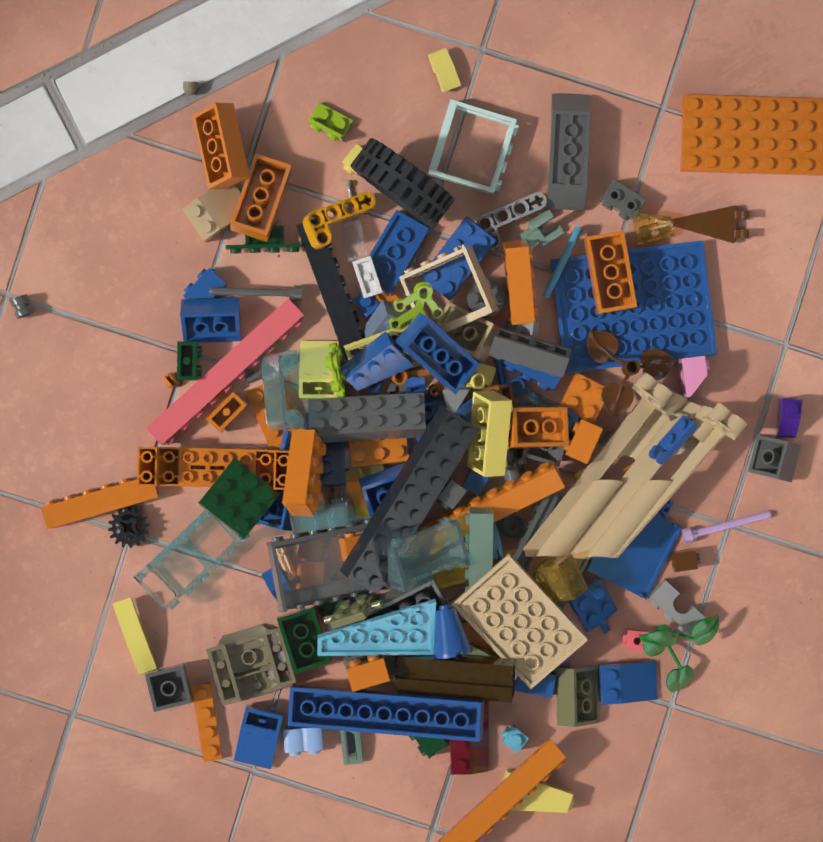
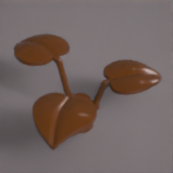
(615, 397)

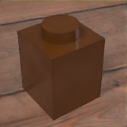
(685, 560)

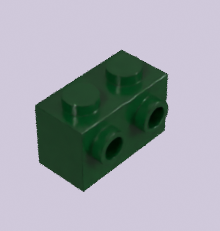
(188, 361)

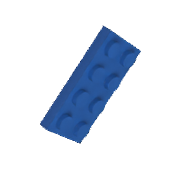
(396, 249)
(452, 275)

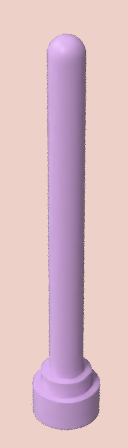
(691, 534)

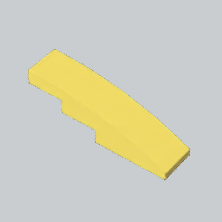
(135, 635)

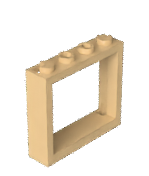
(409, 284)

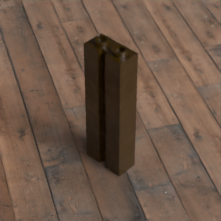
(456, 677)

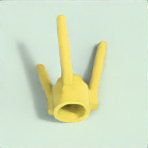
(476, 381)

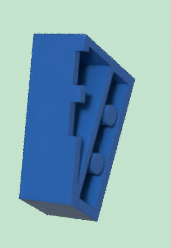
(376, 362)

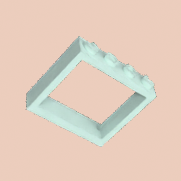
(506, 148)

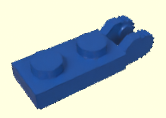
(673, 440)

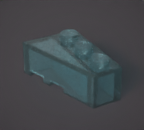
(329, 515)

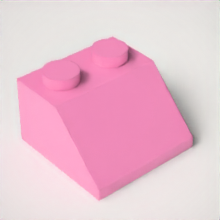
(692, 373)

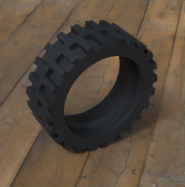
(402, 182)

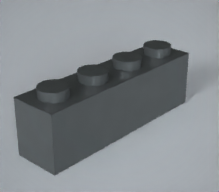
(530, 352)

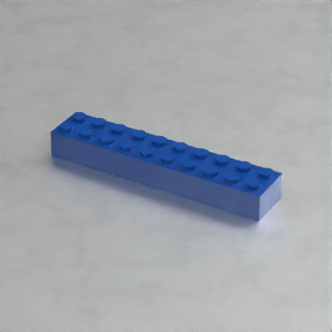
(386, 713)

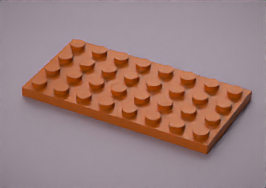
(752, 135)

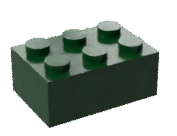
(300, 636)

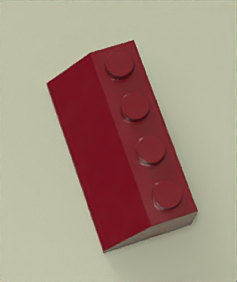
(471, 756)

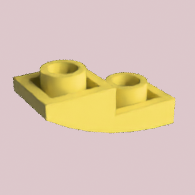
(444, 70)

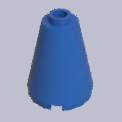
(449, 634)

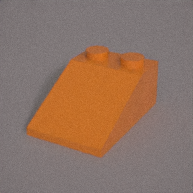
(538, 427)

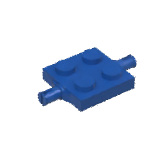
(594, 607)

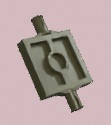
(353, 610)

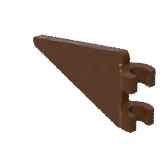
(716, 223)

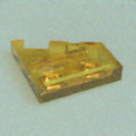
(652, 227)

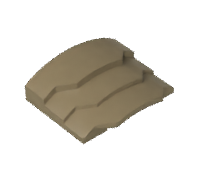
(250, 664)

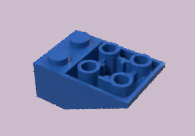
(258, 736)

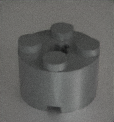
(474, 297)

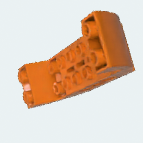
(204, 465)

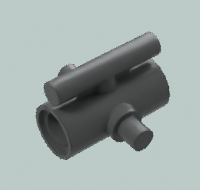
(515, 464)

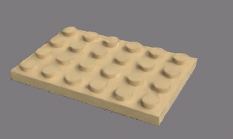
(520, 620)

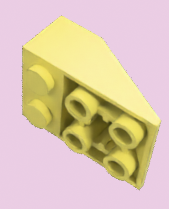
(313, 374)

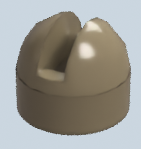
(190, 88)

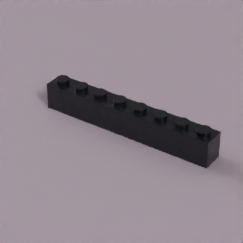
(332, 291)

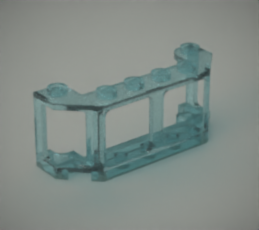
(183, 539)

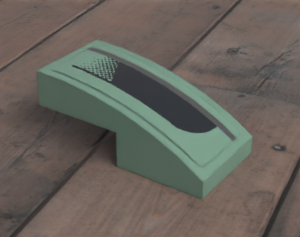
(351, 747)

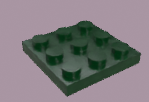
(238, 498)

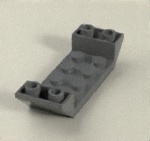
(569, 152)

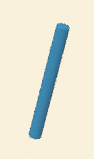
(562, 261)

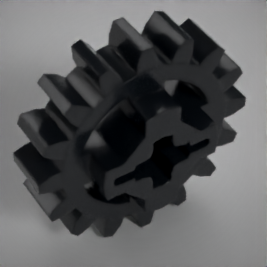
(118, 519)

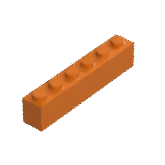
(96, 502)

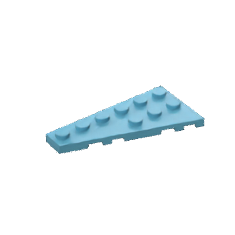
(395, 633)

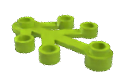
(421, 299)
(333, 362)

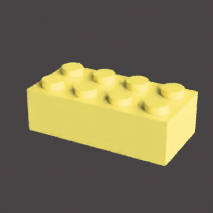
(490, 445)

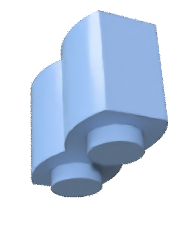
(302, 739)

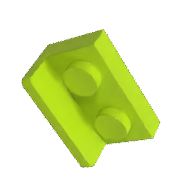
(330, 122)

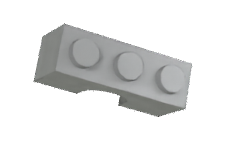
(663, 597)

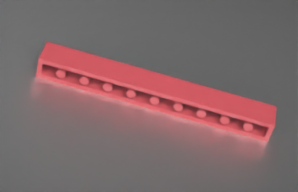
(221, 375)

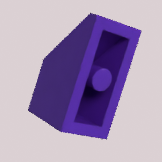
(788, 417)

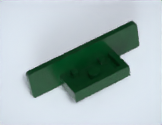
(274, 243)

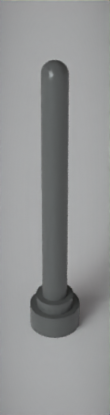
(293, 292)

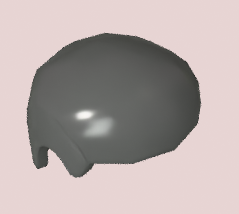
(512, 526)

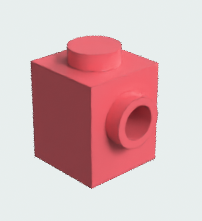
(632, 639)

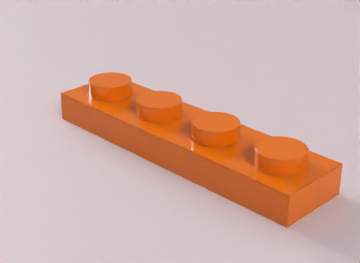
(207, 722)

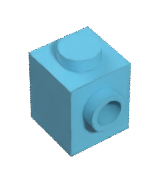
(514, 738)

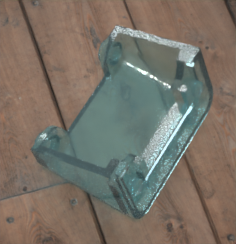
(274, 391)
(425, 554)

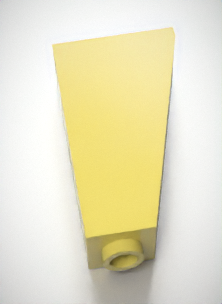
(546, 798)

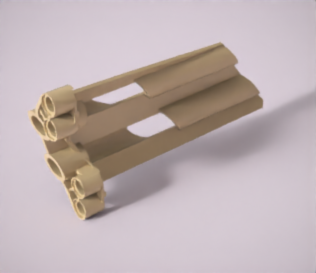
(607, 515)

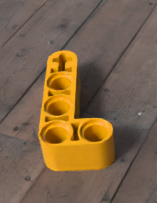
(340, 214)

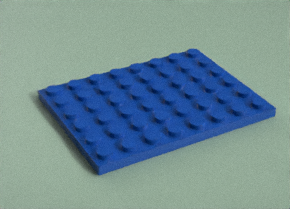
(669, 314)

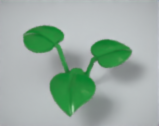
(656, 642)

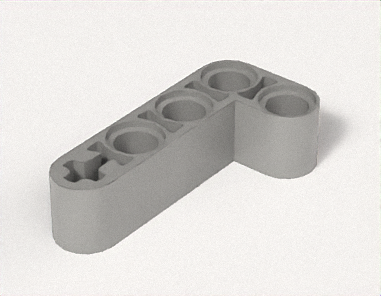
(509, 209)

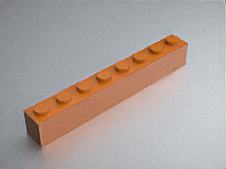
(510, 497)
(507, 794)

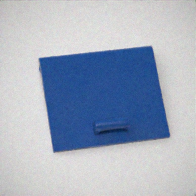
(642, 559)

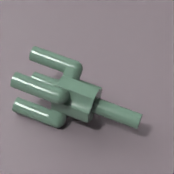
(537, 235)

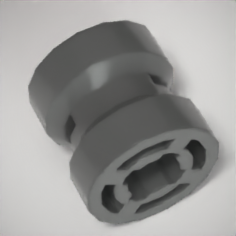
(22, 306)

